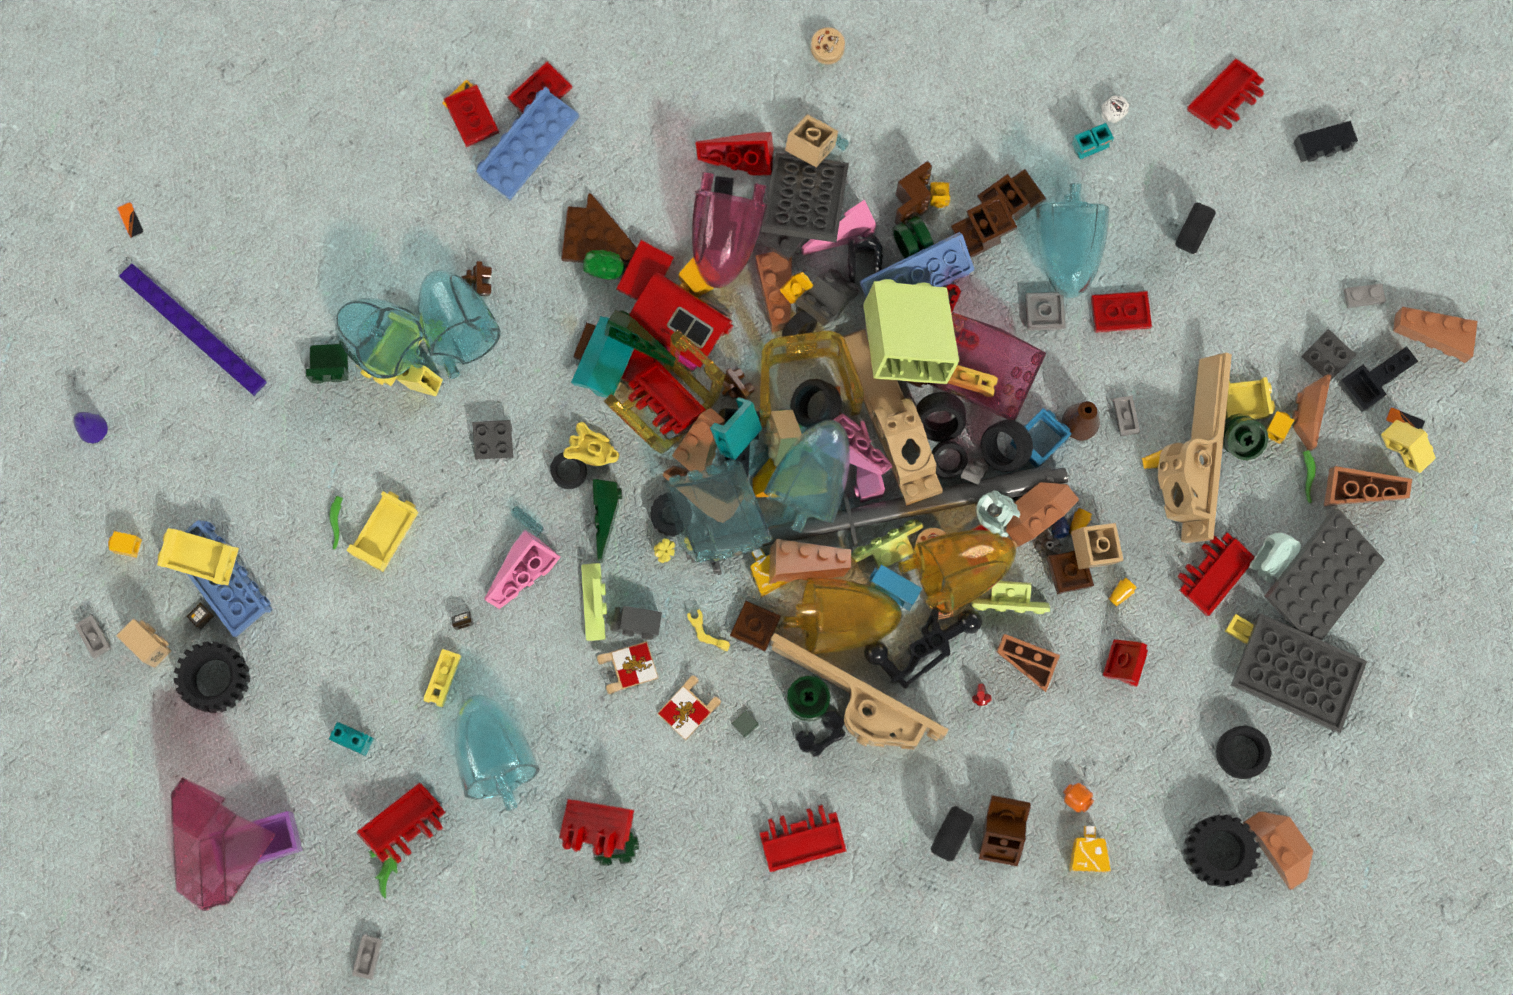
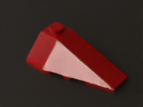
(740, 152)

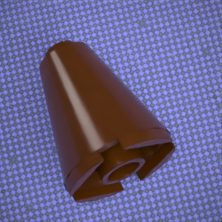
(1082, 420)

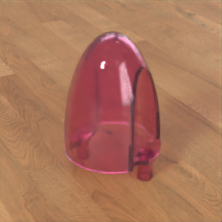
(724, 231)

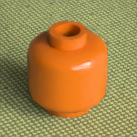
(1078, 797)

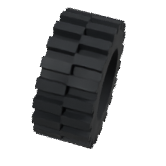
(190, 667)
(1198, 859)

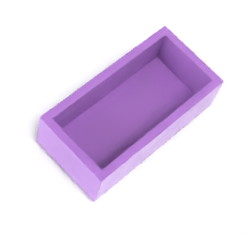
(286, 838)

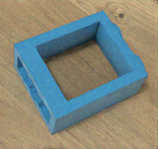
(1060, 429)
(895, 586)

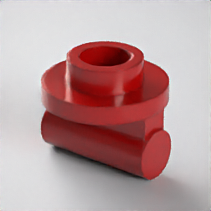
(981, 697)

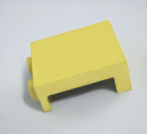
(1250, 399)

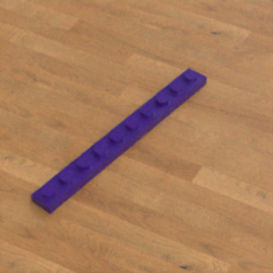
(193, 329)

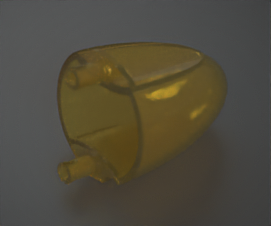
(960, 566)
(843, 615)

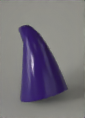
(90, 426)

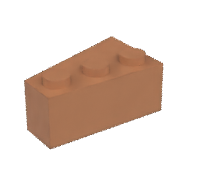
(699, 445)
(1029, 659)

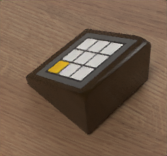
(200, 616)
(462, 620)

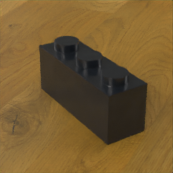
(1325, 141)

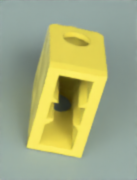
(412, 379)

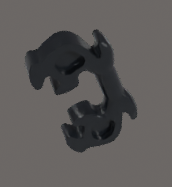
(807, 743)

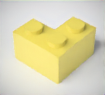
(1410, 443)

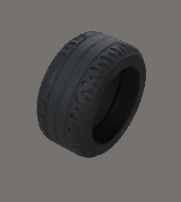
(1195, 228)
(804, 393)
(942, 402)
(992, 453)
(1260, 741)
(952, 833)

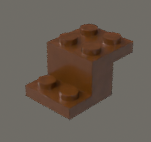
(1018, 193)
(913, 194)
(985, 225)
(1004, 830)

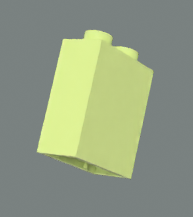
(910, 332)

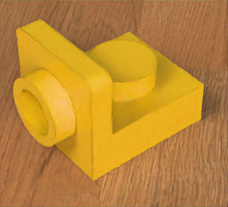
(939, 194)
(796, 287)

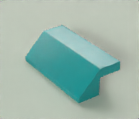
(602, 362)

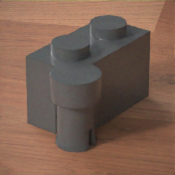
(636, 621)

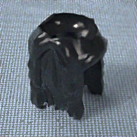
(860, 244)

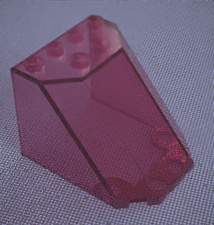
(997, 354)
(211, 846)

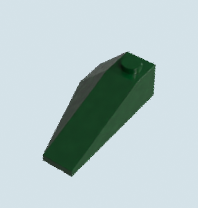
(629, 332)
(606, 502)

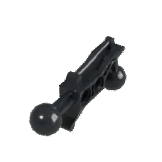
(877, 653)

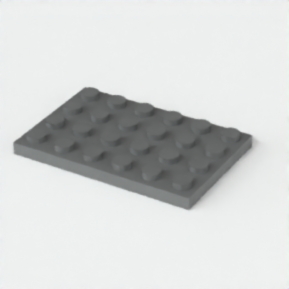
(805, 198)
(1325, 576)
(1299, 673)

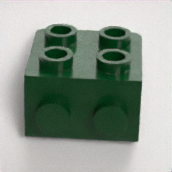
(327, 364)
(631, 847)

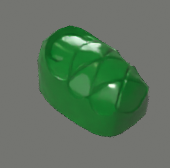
(603, 264)

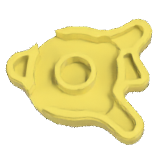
(590, 447)

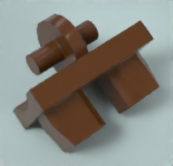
(479, 272)
(734, 386)

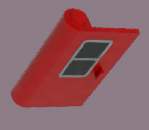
(669, 307)

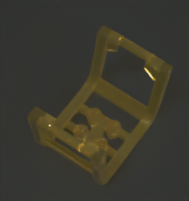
(678, 343)
(804, 347)

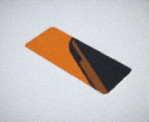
(130, 219)
(1395, 414)

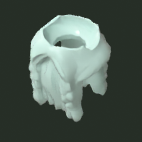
(996, 523)
(1275, 556)

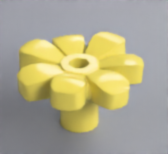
(664, 550)

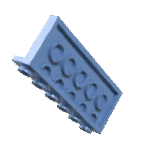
(526, 143)
(934, 265)
(239, 601)

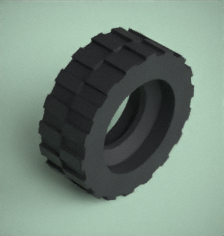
(657, 519)

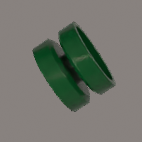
(913, 237)
(1244, 437)
(812, 687)

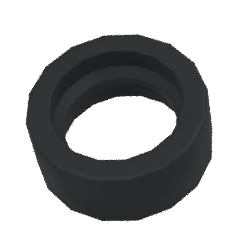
(799, 324)
(963, 458)
(567, 484)

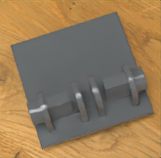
(1328, 355)
(493, 439)

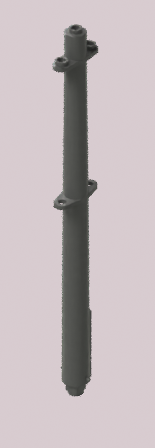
(1010, 485)

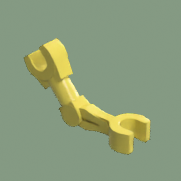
(702, 637)

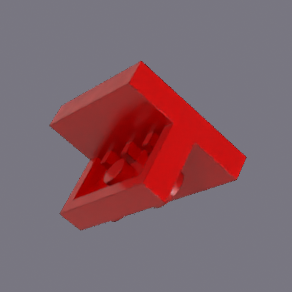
(1126, 661)

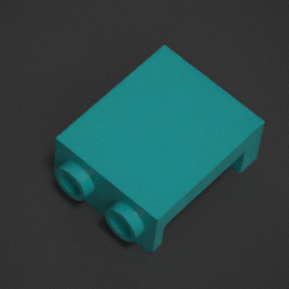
(738, 430)

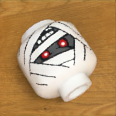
(1114, 109)

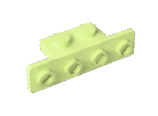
(890, 547)
(1012, 597)
(593, 601)

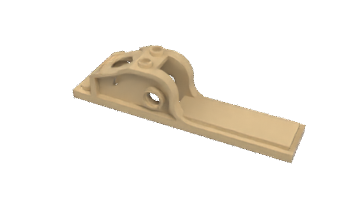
(894, 423)
(1180, 463)
(887, 713)

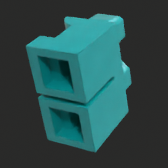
(1092, 141)
(351, 738)

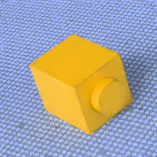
(1279, 426)
(124, 544)

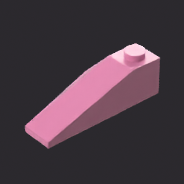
(856, 222)
(861, 451)
(868, 484)
(524, 563)

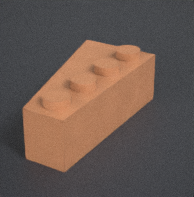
(802, 560)

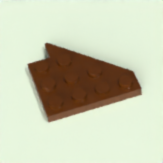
(594, 230)

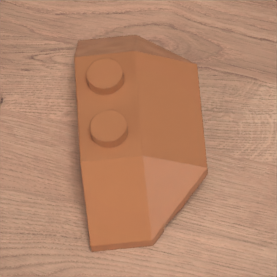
(1310, 411)
(1040, 510)
(1283, 846)

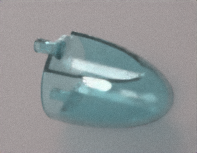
(1071, 241)
(454, 321)
(379, 336)
(812, 474)
(491, 751)

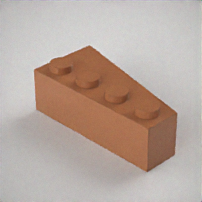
(773, 274)
(1444, 332)
(1359, 486)

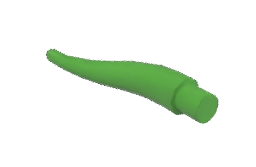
(1311, 470)
(334, 512)

